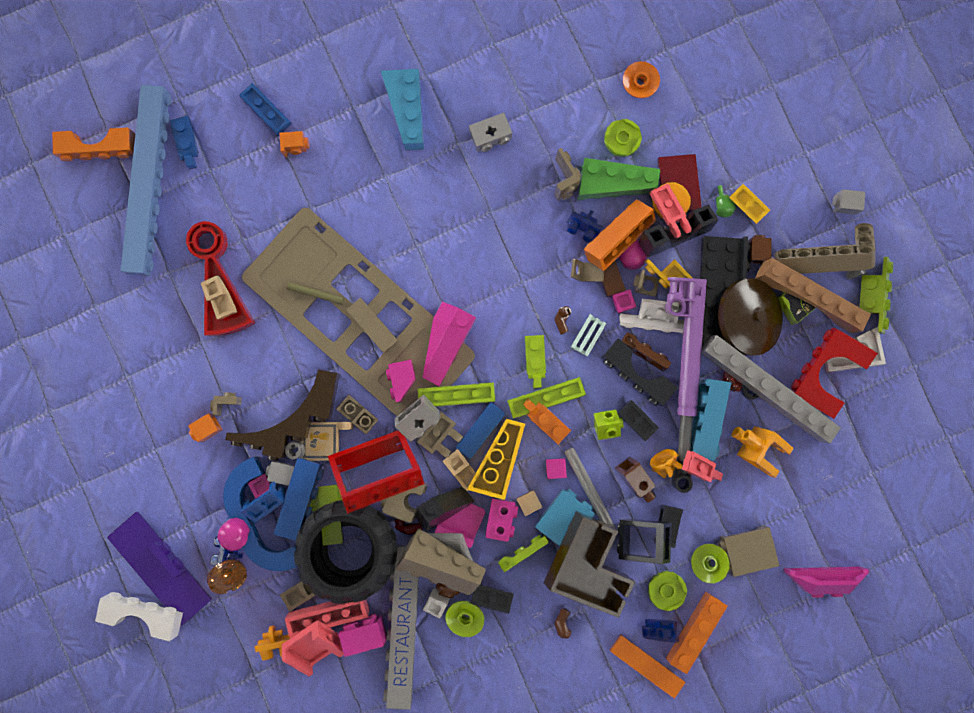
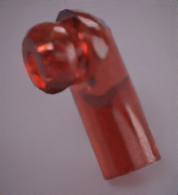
(735, 385)

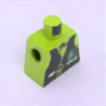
(794, 308)

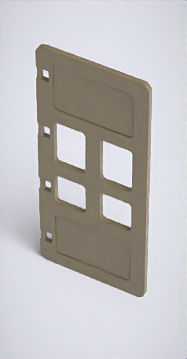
(314, 261)

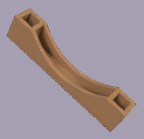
(835, 307)

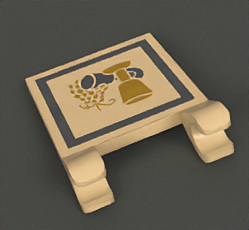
(323, 439)

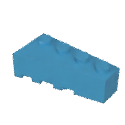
(405, 98)
(710, 416)

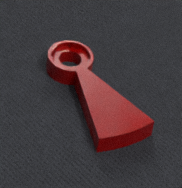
(213, 267)

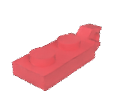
(701, 467)

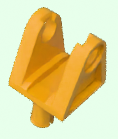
(756, 444)

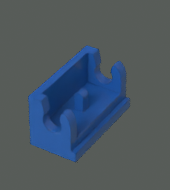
(264, 504)

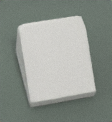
(436, 604)

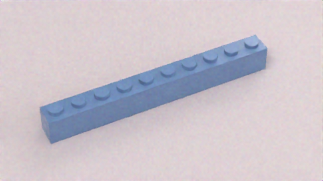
(145, 181)

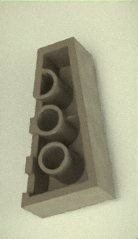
(440, 563)

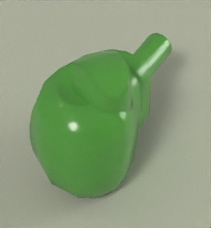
(724, 204)

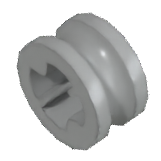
(301, 450)

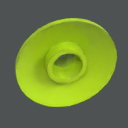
(701, 563)
(463, 625)

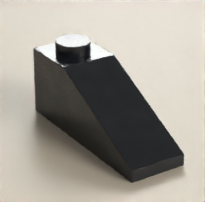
(442, 507)

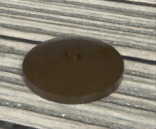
(750, 316)

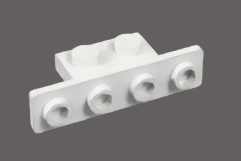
(653, 316)

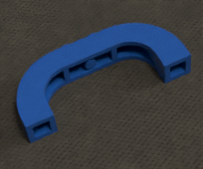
(233, 502)

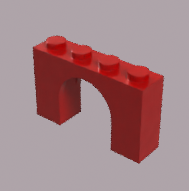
(834, 345)

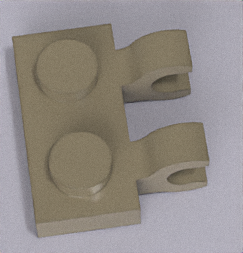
(435, 435)

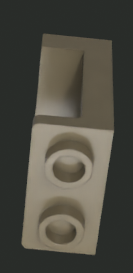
(750, 551)

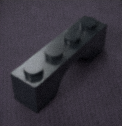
(660, 238)
(619, 358)

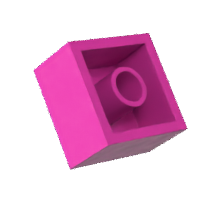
(363, 635)

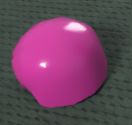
(633, 257)
(233, 534)

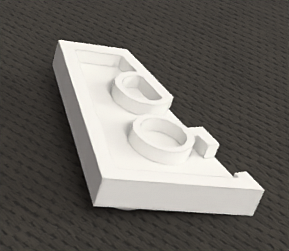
(870, 339)

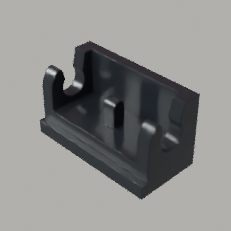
(638, 420)
(671, 515)
(492, 599)

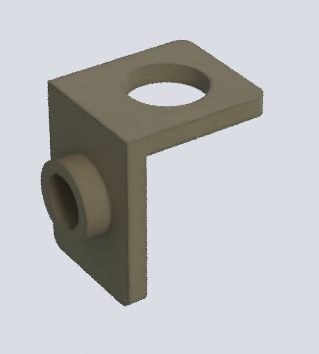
(586, 272)
(640, 279)

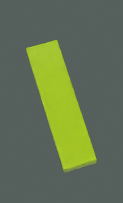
(459, 394)
(548, 396)

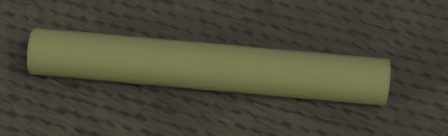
(315, 293)

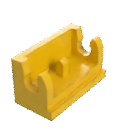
(749, 203)

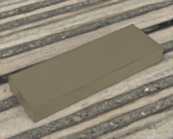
(372, 325)

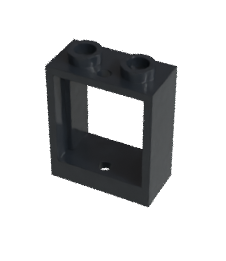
(663, 541)

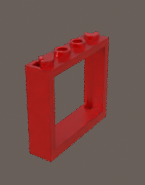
(382, 488)

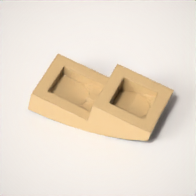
(219, 296)
(460, 468)

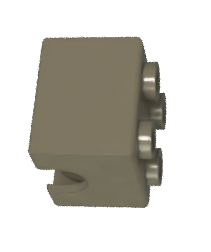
(398, 505)

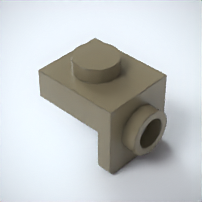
(228, 398)

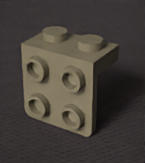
(565, 189)

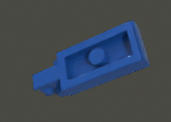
(185, 140)

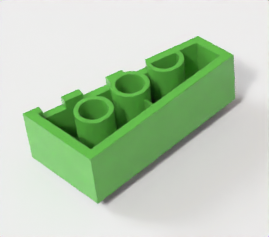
(615, 179)

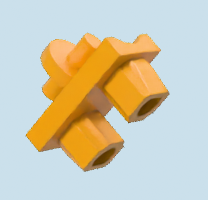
(270, 641)

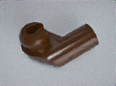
(560, 319)
(560, 624)

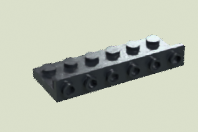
(721, 265)

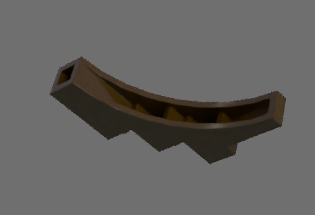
(275, 439)

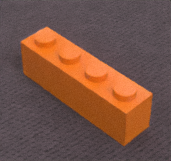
(620, 234)
(696, 632)

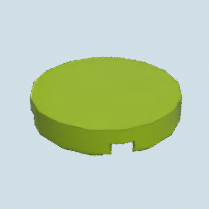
(622, 137)
(667, 590)

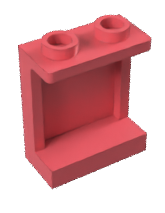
(311, 647)

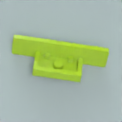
(875, 294)

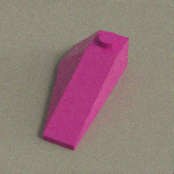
(446, 338)

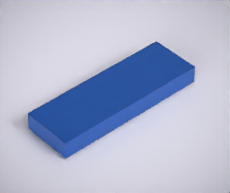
(265, 109)
(480, 430)

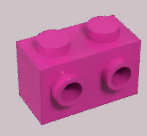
(500, 519)

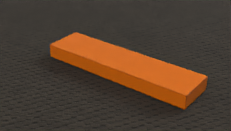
(647, 666)

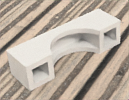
(162, 622)

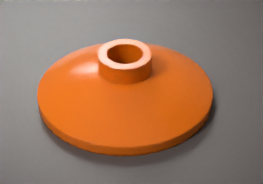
(641, 71)

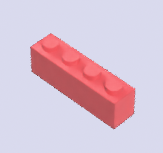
(327, 613)

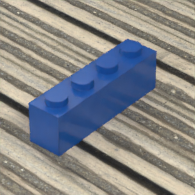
(299, 498)

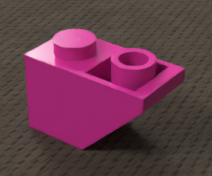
(402, 379)

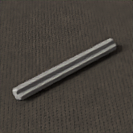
(588, 487)

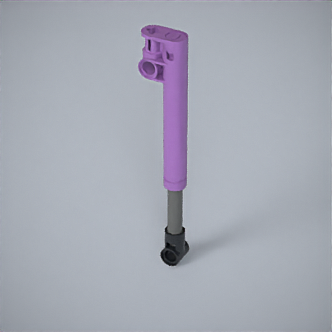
(690, 296)

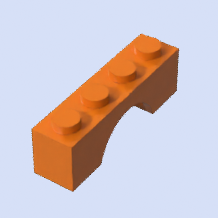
(117, 143)

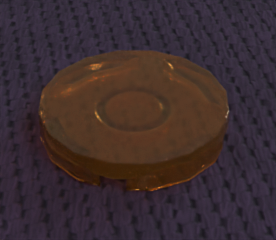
(226, 576)

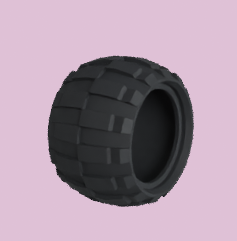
(329, 580)

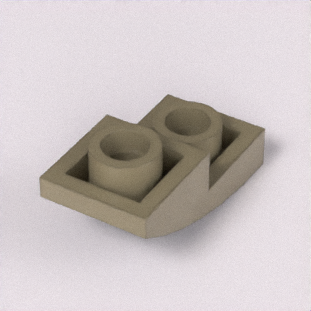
(357, 414)

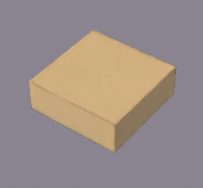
(529, 503)

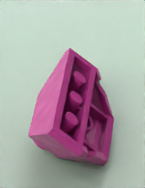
(827, 580)

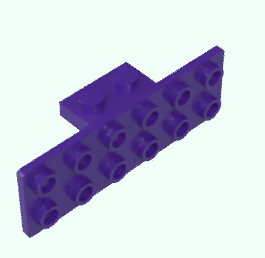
(159, 567)

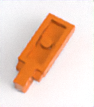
(547, 421)

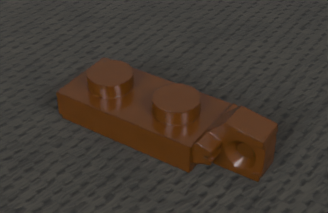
(644, 351)

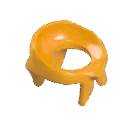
(664, 462)

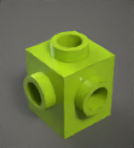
(607, 424)

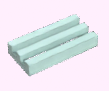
(596, 321)

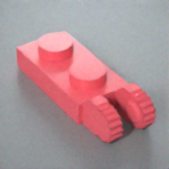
(670, 209)

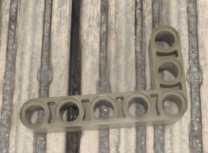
(833, 258)

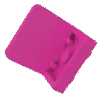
(464, 522)

